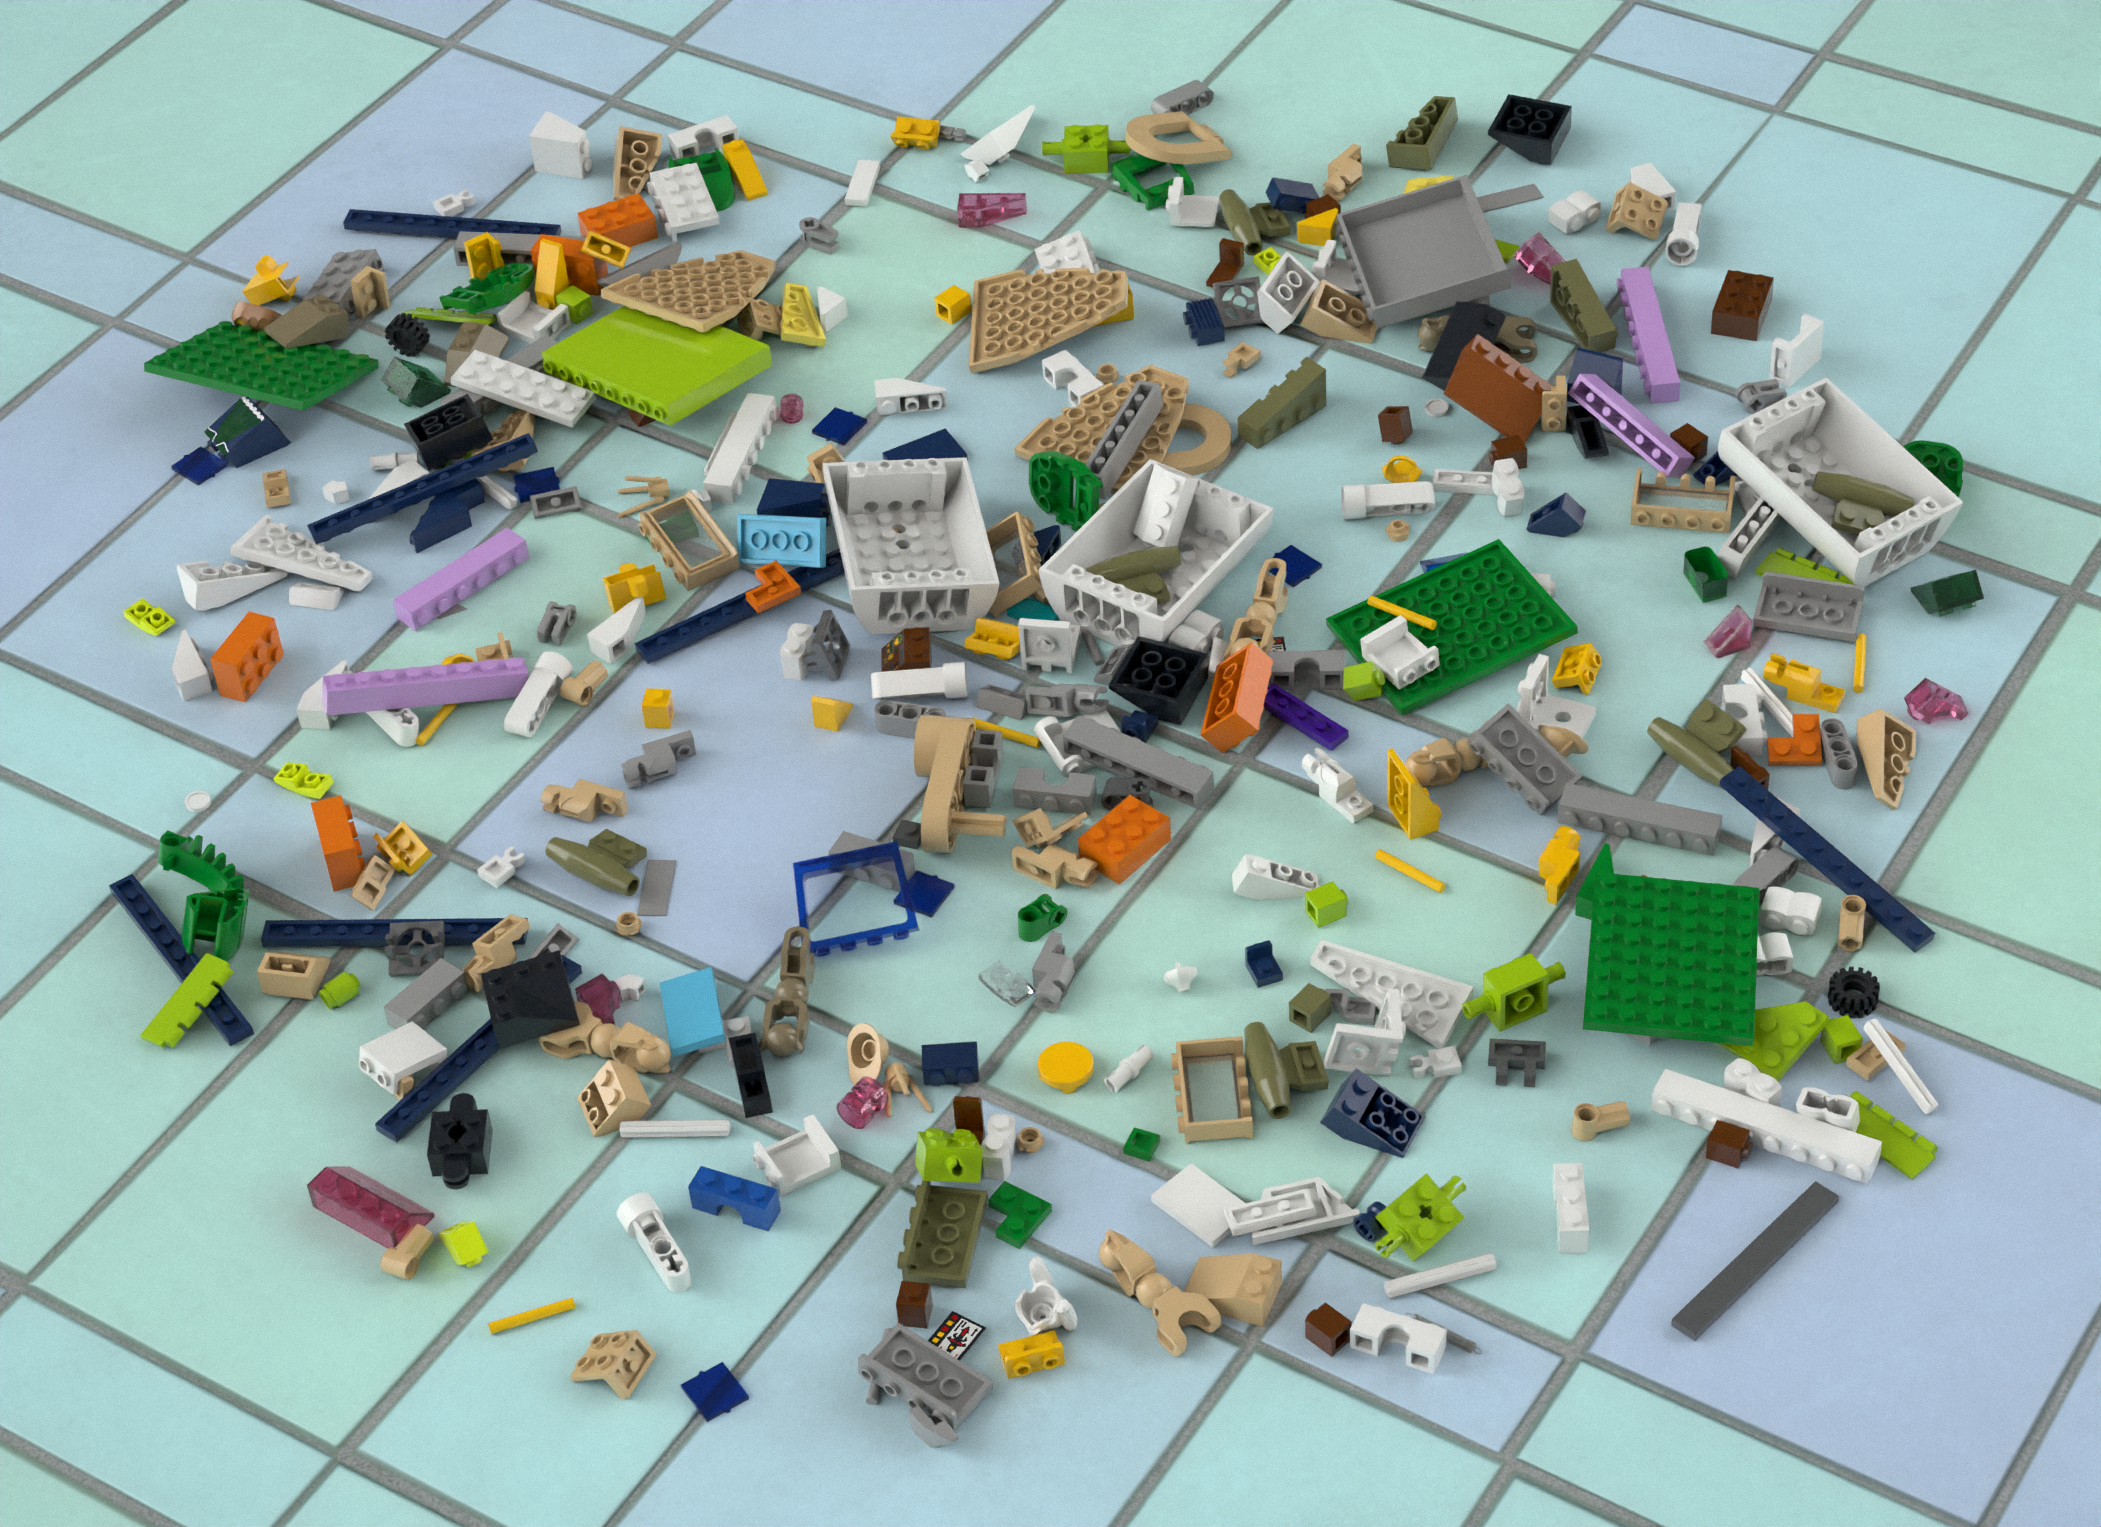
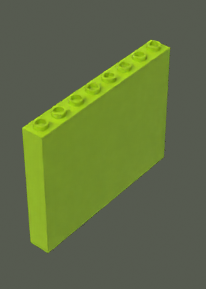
(656, 363)

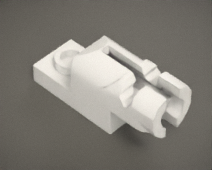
(1337, 786)

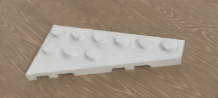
(296, 553)
(1429, 1000)

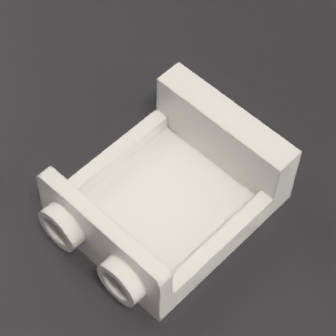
(532, 321)
(1796, 357)
(1399, 653)
(400, 1055)
(798, 1158)

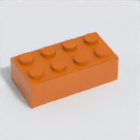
(1237, 698)

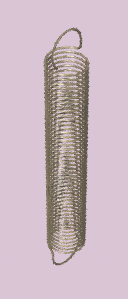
(1447, 1339)

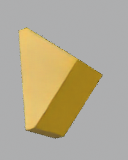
(1318, 228)
(829, 712)

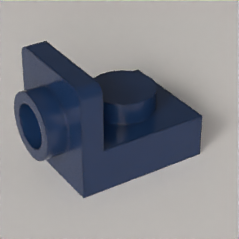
(1139, 725)
(1262, 964)

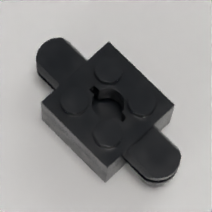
(459, 1142)

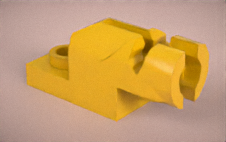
(1803, 683)
(1560, 862)

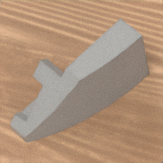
(1353, 1009)
(929, 1433)

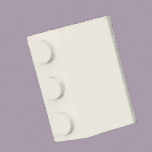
(1285, 292)
(1165, 506)

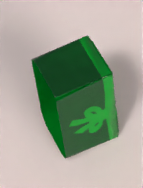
(1705, 560)

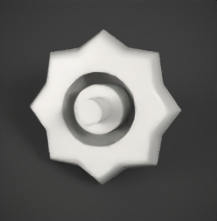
(1180, 977)

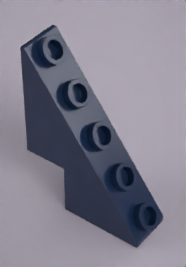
(447, 515)

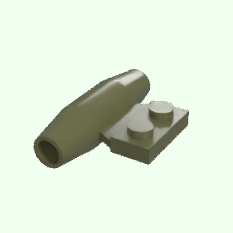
(1248, 223)
(1859, 501)
(1141, 570)
(1699, 747)
(601, 862)
(1277, 1070)

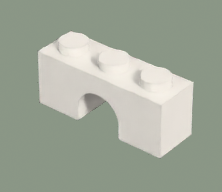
(710, 133)
(1066, 370)
(1744, 706)
(1571, 1208)
(1378, 1327)

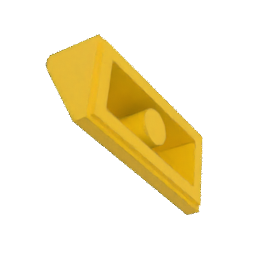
(605, 249)

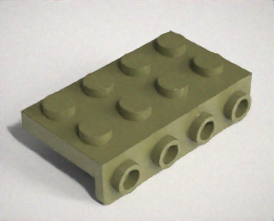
(942, 1235)

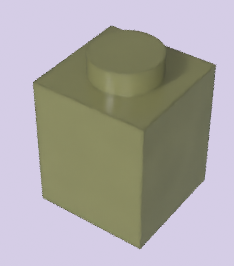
(1310, 1007)

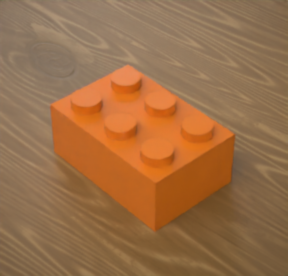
(623, 220)
(581, 268)
(247, 656)
(1125, 838)
(337, 841)

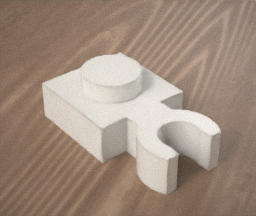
(452, 205)
(498, 869)
(1439, 1061)

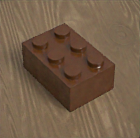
(1742, 305)

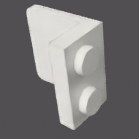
(1189, 209)
(1334, 270)

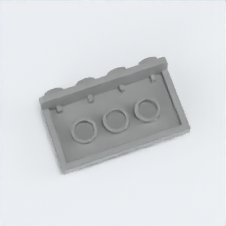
(336, 276)
(1809, 606)
(1523, 759)
(924, 1376)

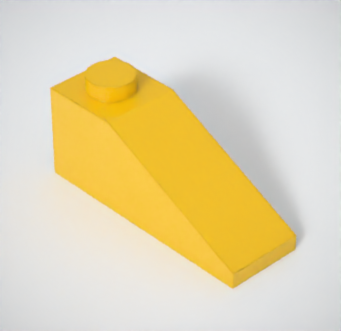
(744, 169)
(551, 274)

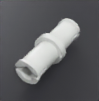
(392, 461)
(1129, 1068)

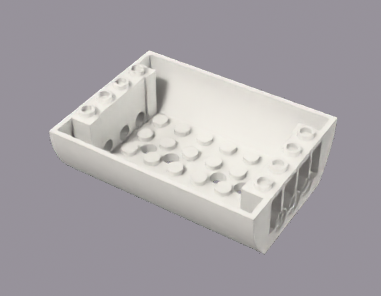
(1831, 434)
(1215, 536)
(947, 565)

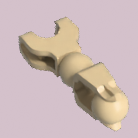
(1261, 616)
(1452, 760)
(625, 1044)
(1171, 1306)

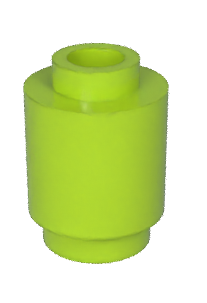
(339, 990)

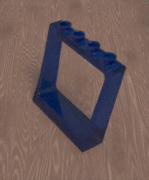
(846, 861)

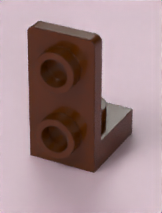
(1230, 262)
(1743, 759)
(969, 1115)

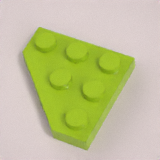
(1781, 1037)

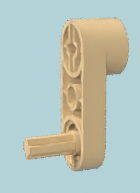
(943, 754)

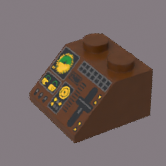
(908, 650)

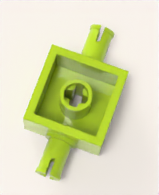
(1086, 148)
(1514, 992)
(948, 1156)
(1420, 1217)

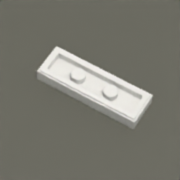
(862, 183)
(1462, 482)
(1270, 1212)

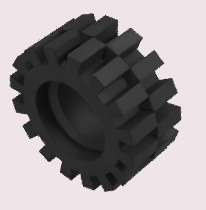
(407, 334)
(1850, 1003)

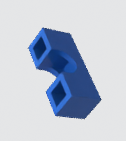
(754, 1201)

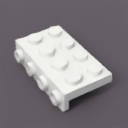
(682, 199)
(1067, 252)

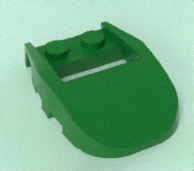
(715, 174)
(1154, 196)
(493, 291)
(1941, 460)
(1052, 487)

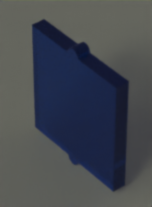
(839, 426)
(199, 466)
(535, 483)
(1298, 565)
(927, 893)
(714, 1392)

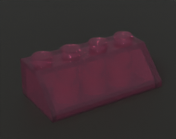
(366, 1205)

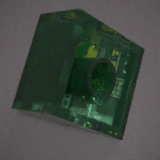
(413, 383)
(1949, 592)

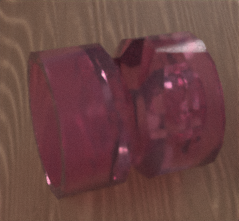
(861, 1104)

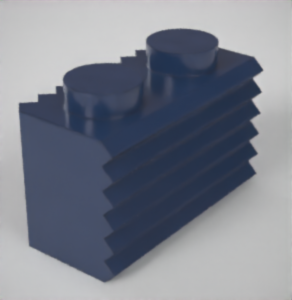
(1290, 195)
(1204, 322)
(950, 1063)

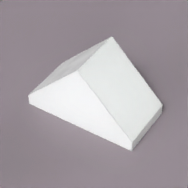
(831, 308)

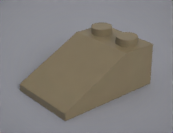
(310, 323)

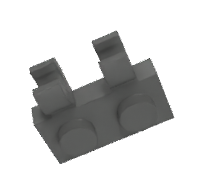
(1516, 1054)

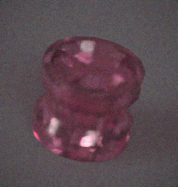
(791, 408)

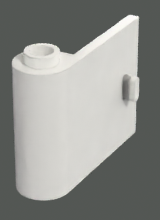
(1051, 736)

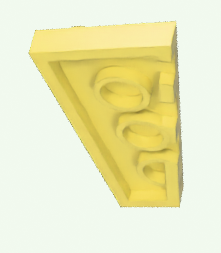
(799, 317)

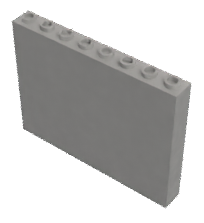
(1421, 252)

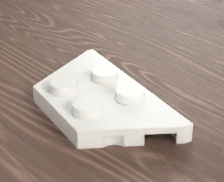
(1329, 1206)

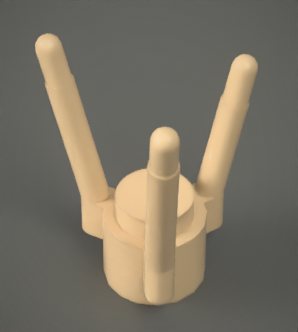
(656, 488)
(899, 1081)

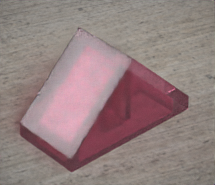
(1731, 634)

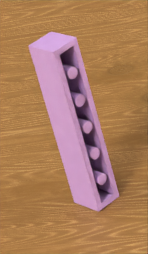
(1631, 425)
(461, 579)

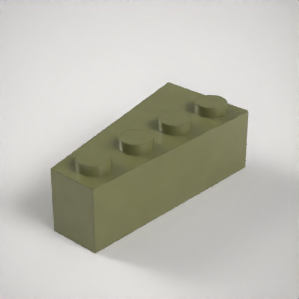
(1425, 136)
(1580, 307)
(1285, 405)

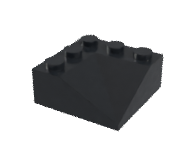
(1532, 127)
(448, 432)
(1161, 678)
(529, 999)

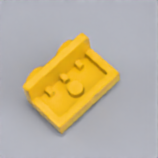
(994, 638)
(404, 848)

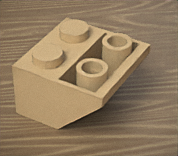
(292, 974)
(612, 1098)

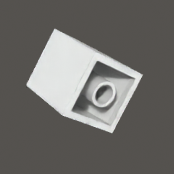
(560, 147)

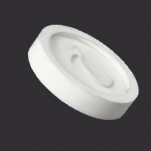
(1436, 408)
(197, 801)

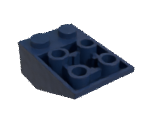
(1372, 1116)

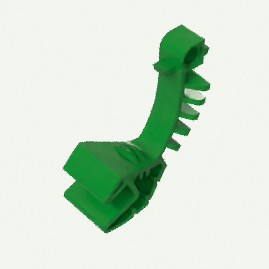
(214, 914)

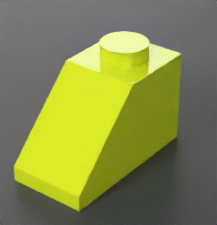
(464, 1243)

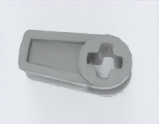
(818, 235)
(1761, 395)
(556, 622)

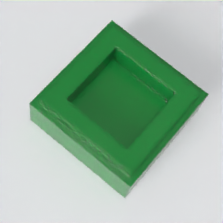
(1141, 1144)

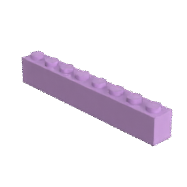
(1649, 335)
(423, 686)

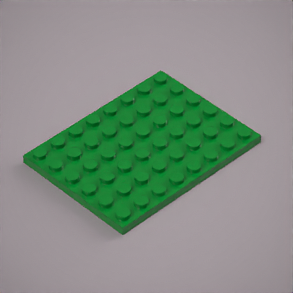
(260, 367)
(1485, 617)
(1672, 959)

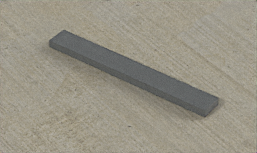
(1754, 1261)

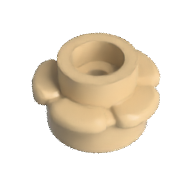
(1107, 373)
(1398, 530)
(628, 924)
(1030, 1140)

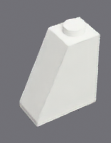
(1650, 179)

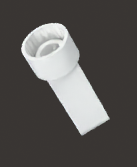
(1683, 241)
(1387, 499)
(926, 682)
(537, 694)
(398, 723)
(645, 1223)

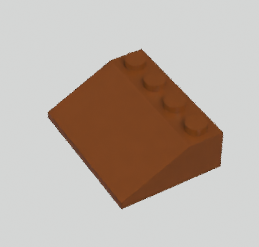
(1497, 389)

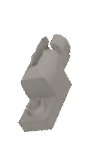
(1065, 699)
(658, 759)
(1052, 974)

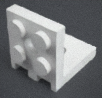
(1035, 644)
(1545, 709)
(1378, 1043)

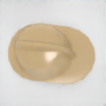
(1563, 740)
(866, 1052)

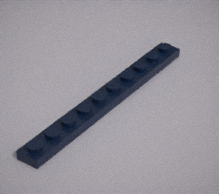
(438, 225)
(422, 488)
(727, 613)
(1827, 858)
(370, 932)
(170, 947)
(448, 1076)

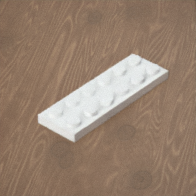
(523, 388)

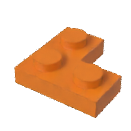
(775, 588)
(1800, 750)

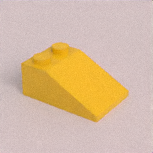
(1409, 800)

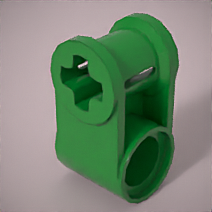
(1039, 918)

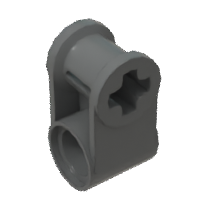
(1119, 788)

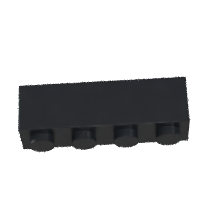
(1461, 327)

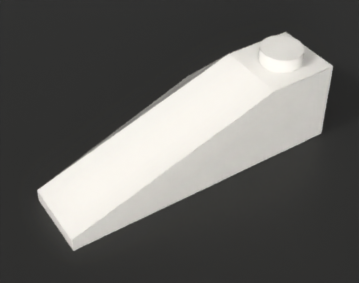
(1000, 140)
(217, 585)

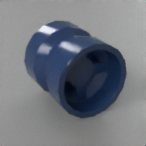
(1366, 1223)

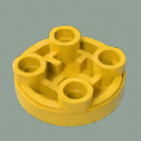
(1065, 1066)

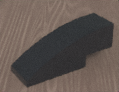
(1586, 432)
(750, 1075)

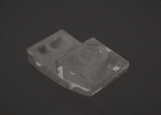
(1005, 985)

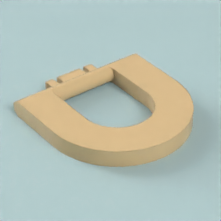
(1142, 128)
(1211, 451)

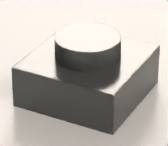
(908, 834)

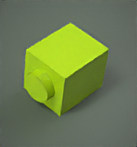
(578, 303)
(1363, 681)
(1326, 904)
(1840, 1039)

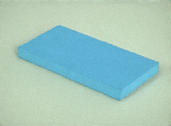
(781, 538)
(692, 1012)

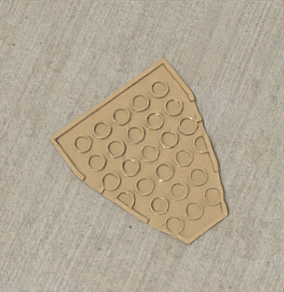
(694, 290)
(1031, 312)
(1083, 426)

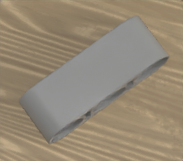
(1185, 98)
(901, 718)
(1838, 754)
(1770, 870)

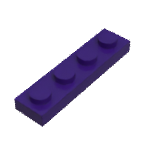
(1304, 718)

